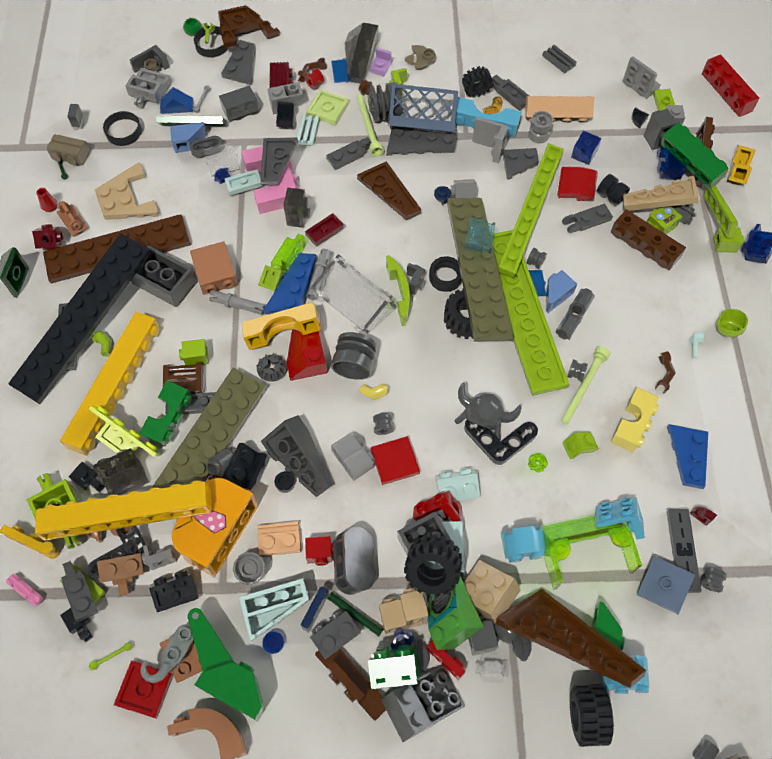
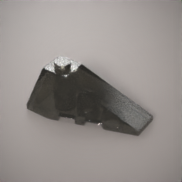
(360, 50)

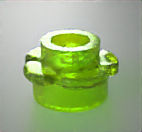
(537, 458)

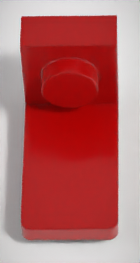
(441, 501)

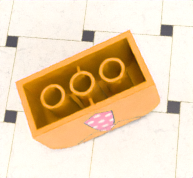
(210, 537)

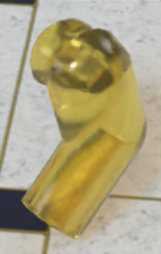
(495, 106)

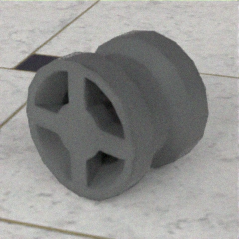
(536, 258)
(577, 370)
(382, 423)
(713, 579)

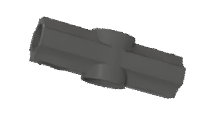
(571, 321)

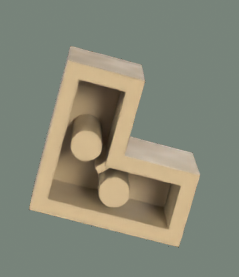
(405, 612)

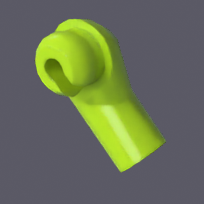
(105, 341)

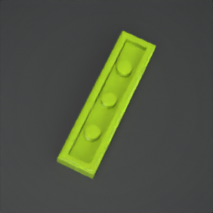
(721, 211)

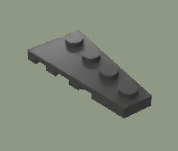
(420, 141)

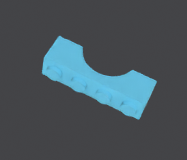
(467, 112)

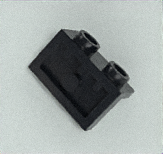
(245, 466)
(173, 590)

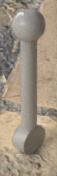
(196, 108)

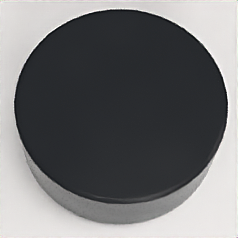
(284, 482)

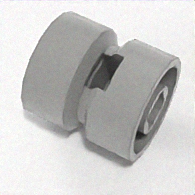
(540, 127)

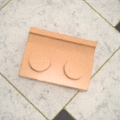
(278, 539)

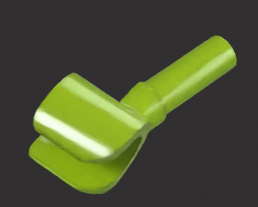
(208, 31)

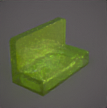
(289, 251)

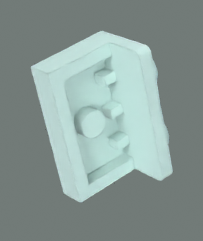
(460, 484)

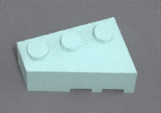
(272, 605)

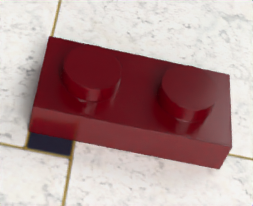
(324, 229)

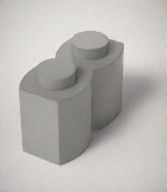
(353, 456)

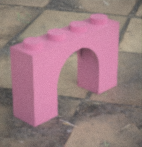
(270, 197)

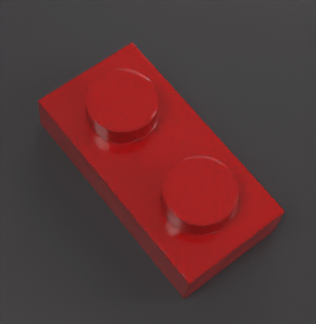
(453, 665)

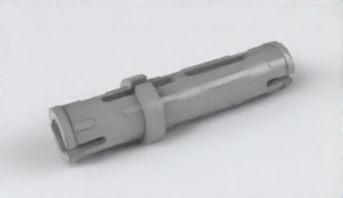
(319, 266)
(240, 303)

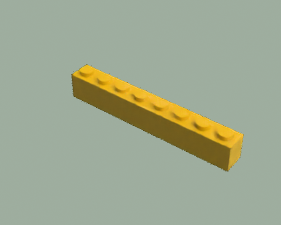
(110, 383)
(123, 510)

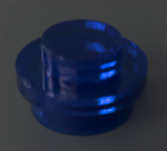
(273, 642)

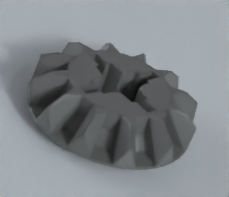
(266, 373)

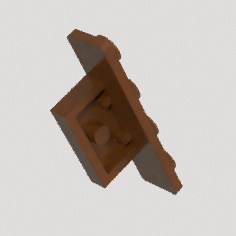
(355, 683)

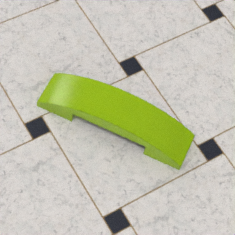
(396, 272)

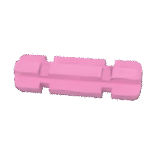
(24, 590)

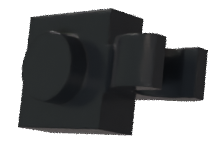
(85, 477)
(79, 627)

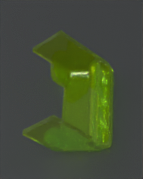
(561, 535)

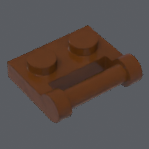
(192, 382)

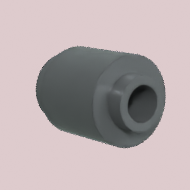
(219, 462)

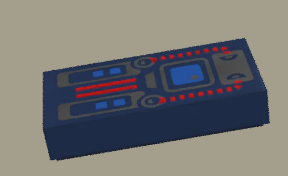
(314, 609)

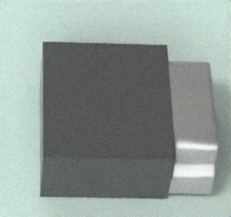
(75, 116)

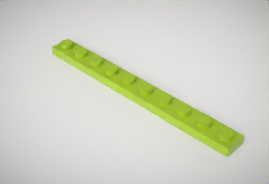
(530, 211)

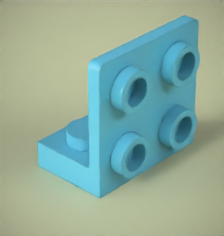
(622, 511)

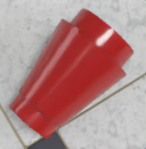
(46, 200)

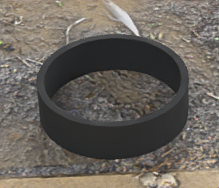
(210, 53)
(121, 115)

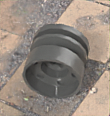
(380, 101)
(354, 355)

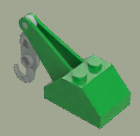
(221, 675)

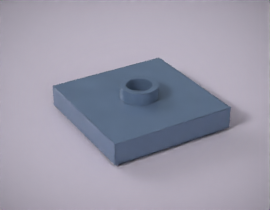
(666, 585)

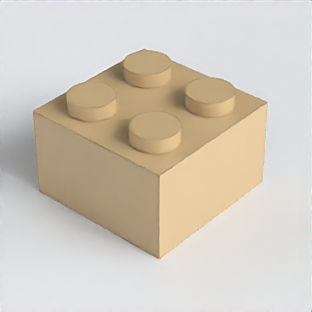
(490, 590)

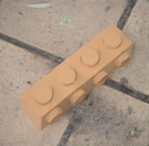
(561, 106)

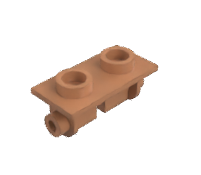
(71, 218)

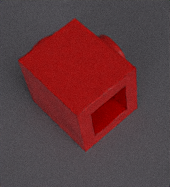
(319, 550)

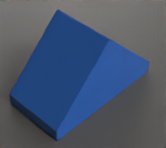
(176, 102)

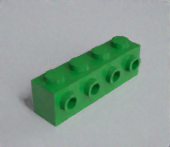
(694, 155)

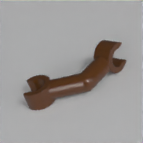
(319, 64)
(666, 360)

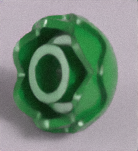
(191, 26)

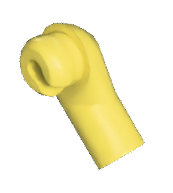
(375, 392)

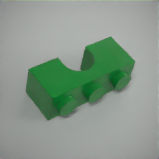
(162, 429)

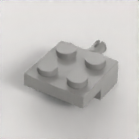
(147, 86)

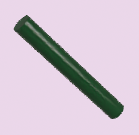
(377, 630)

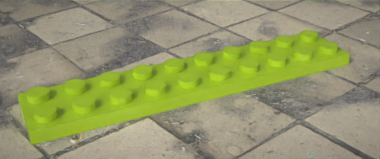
(529, 327)

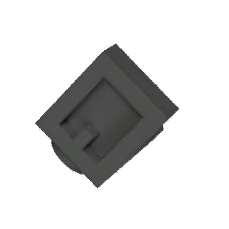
(155, 53)

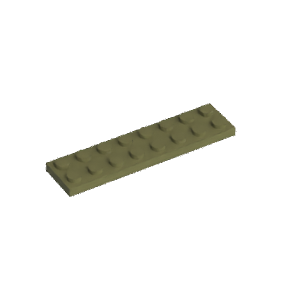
(213, 429)

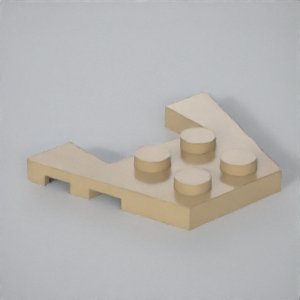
(117, 199)

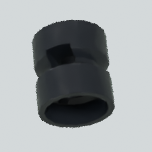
(612, 189)

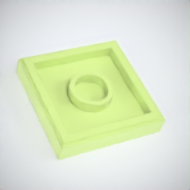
(328, 107)

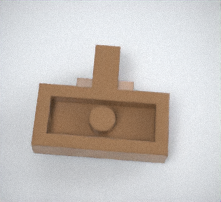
(121, 570)

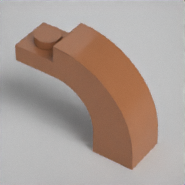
(227, 734)

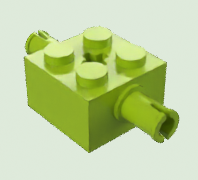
(54, 495)

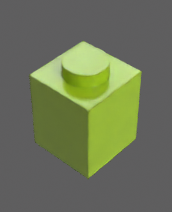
(728, 245)
(194, 351)

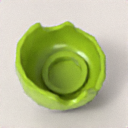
(732, 323)

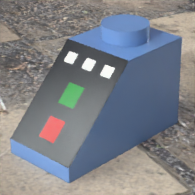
(558, 289)

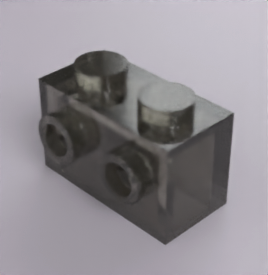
(296, 207)

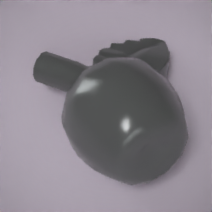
(520, 645)

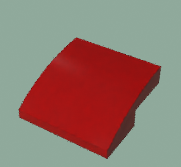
(577, 183)

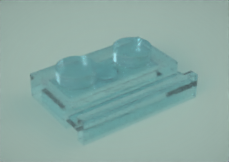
(479, 235)

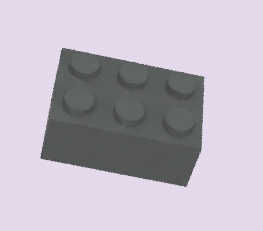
(164, 277)

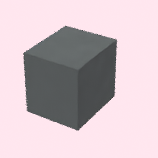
(484, 639)

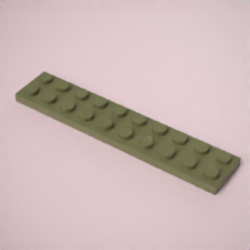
(479, 276)

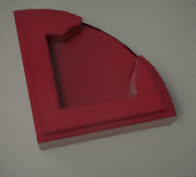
(703, 515)

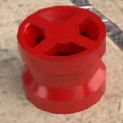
(314, 78)

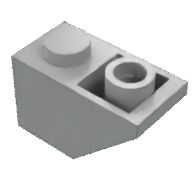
(284, 93)

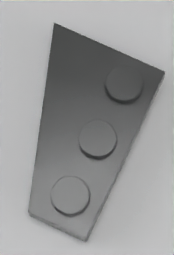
(240, 63)
(275, 159)

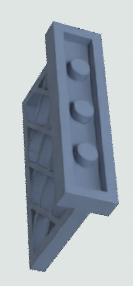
(419, 123)

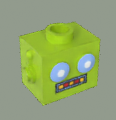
(664, 219)

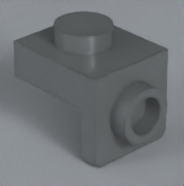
(417, 274)

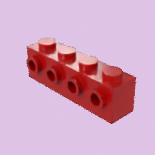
(730, 85)

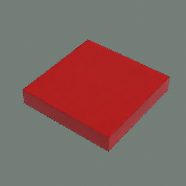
(395, 460)
(140, 695)

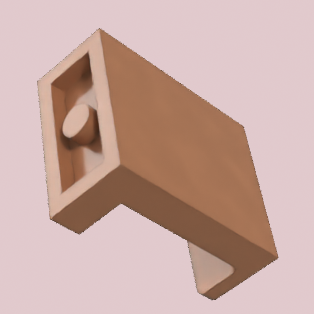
(213, 268)

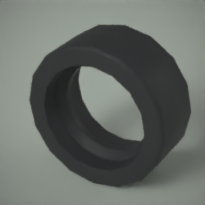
(441, 285)

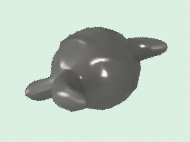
(485, 411)

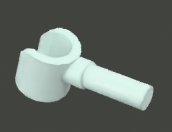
(697, 337)

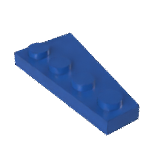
(294, 285)

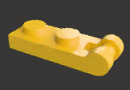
(31, 541)

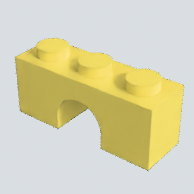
(642, 406)

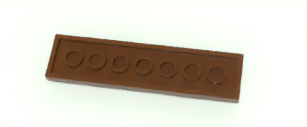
(83, 256)

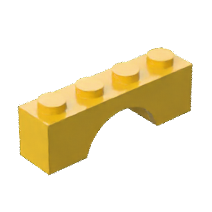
(260, 330)

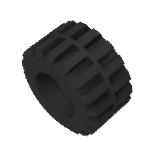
(454, 321)
(428, 579)
(591, 715)

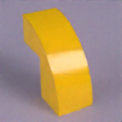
(740, 164)

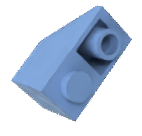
(185, 134)

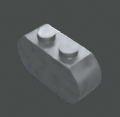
(354, 561)

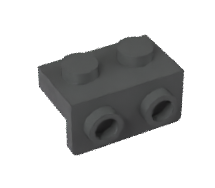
(335, 634)

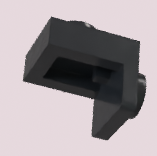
(285, 114)

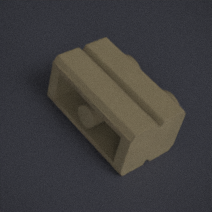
(68, 149)

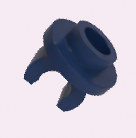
(442, 193)

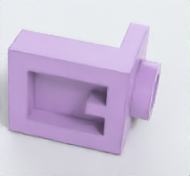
(381, 62)

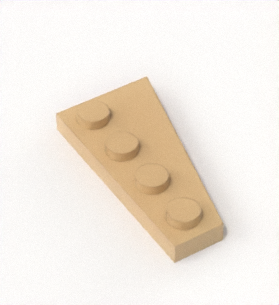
(663, 196)

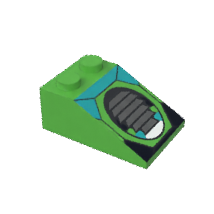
(452, 618)

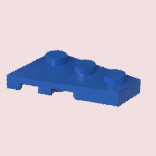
(691, 454)

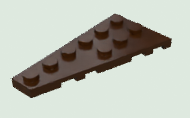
(561, 631)

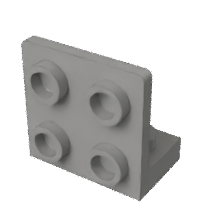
(640, 78)
(491, 135)

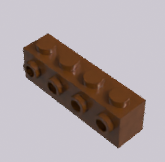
(647, 239)

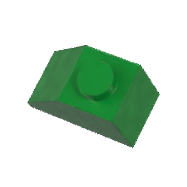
(607, 625)

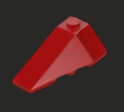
(305, 356)

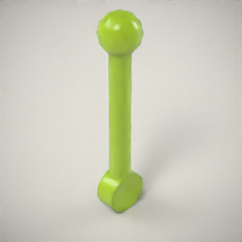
(93, 665)

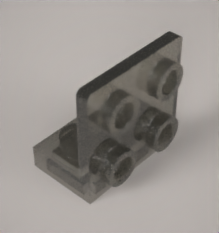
(121, 472)

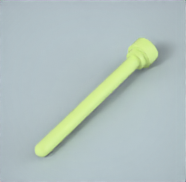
(376, 147)
(600, 355)

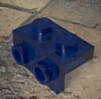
(758, 246)

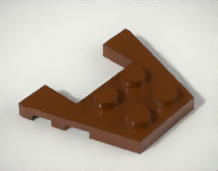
(242, 20)

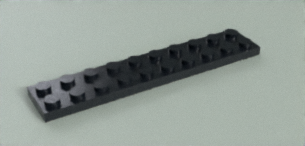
(79, 318)

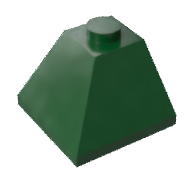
(13, 271)

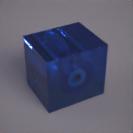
(586, 147)

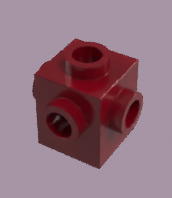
(47, 237)

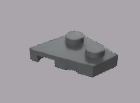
(519, 160)

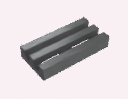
(560, 57)

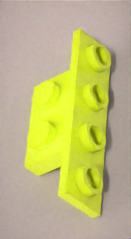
(118, 437)

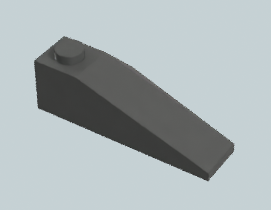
(295, 449)

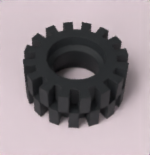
(469, 81)

